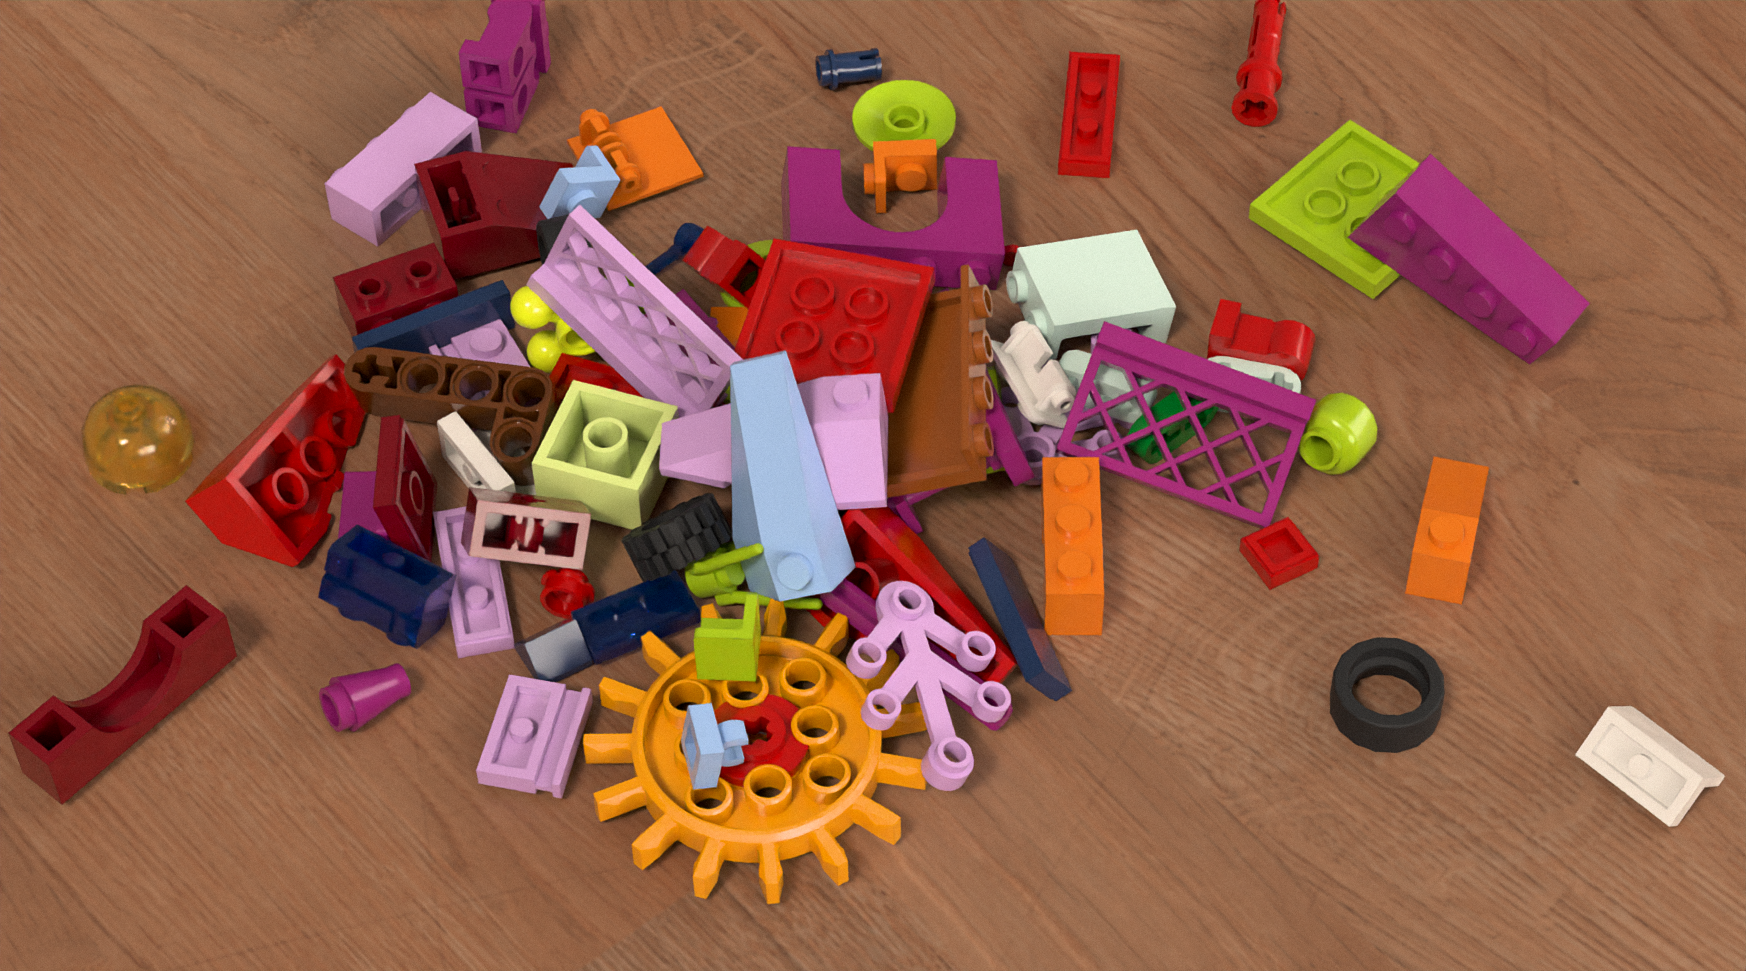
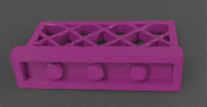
(1200, 380)

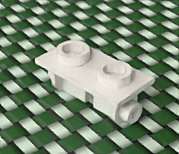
(1042, 392)

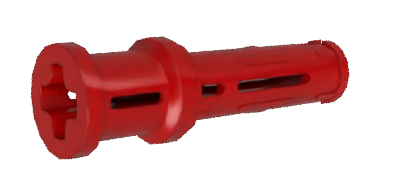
(1260, 75)

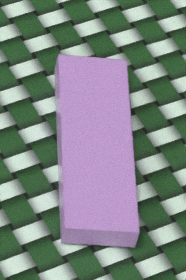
(478, 596)

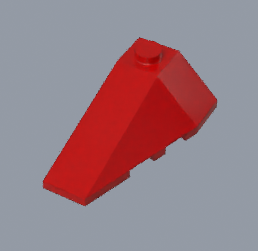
(281, 478)
(891, 552)

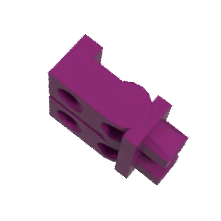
(505, 63)

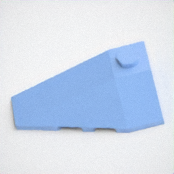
(781, 486)

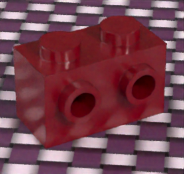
(395, 288)

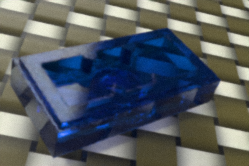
(620, 620)

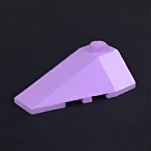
(847, 425)

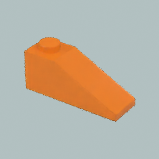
(1447, 530)

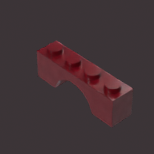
(176, 654)

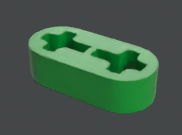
(1173, 435)

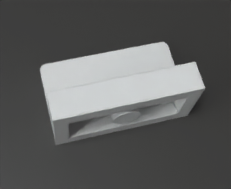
(472, 457)
(1647, 763)

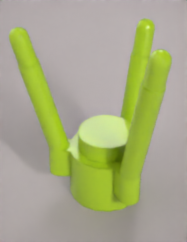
(722, 572)

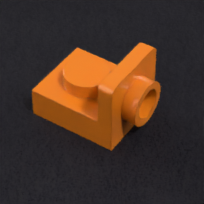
(900, 167)

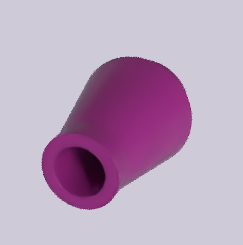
(361, 696)

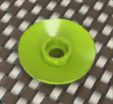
(903, 112)

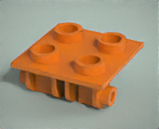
(641, 151)

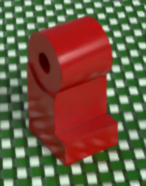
(724, 264)
(1260, 339)

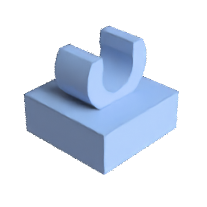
(710, 745)

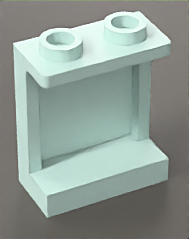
(1090, 280)

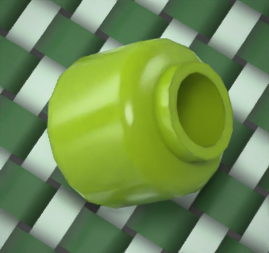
(1338, 434)

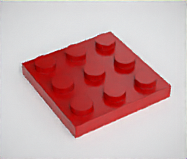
(837, 313)

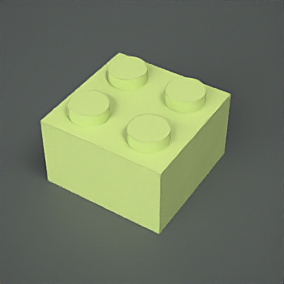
(604, 453)

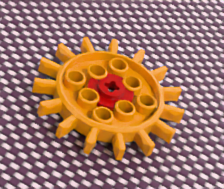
(777, 756)

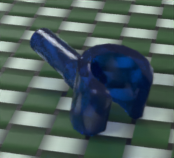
(683, 241)

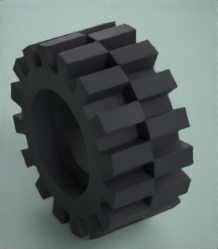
(677, 537)

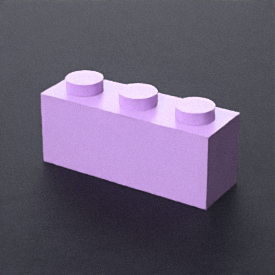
(380, 185)

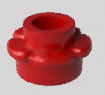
(565, 591)

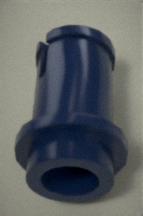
(847, 67)

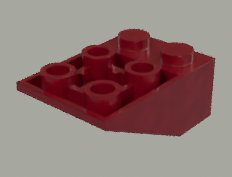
(484, 208)

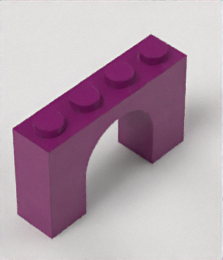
(964, 234)

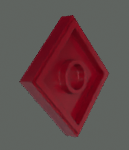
(404, 489)

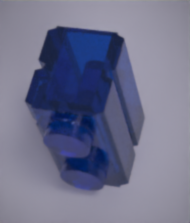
(386, 587)

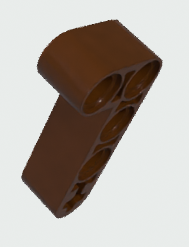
(390, 382)

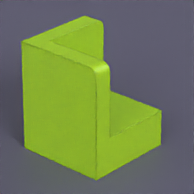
(729, 646)

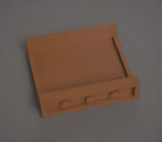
(940, 416)

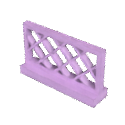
(610, 321)

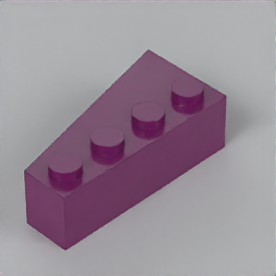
(1470, 261)

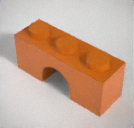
(1072, 546)

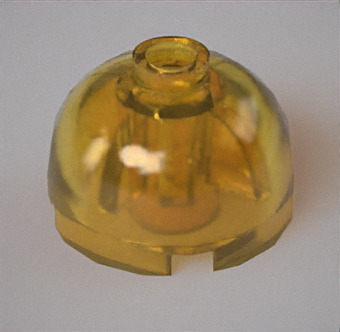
(137, 439)

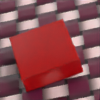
(1279, 553)

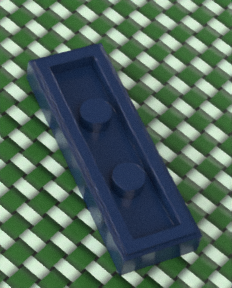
(441, 321)
(1019, 620)

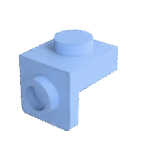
(586, 185)

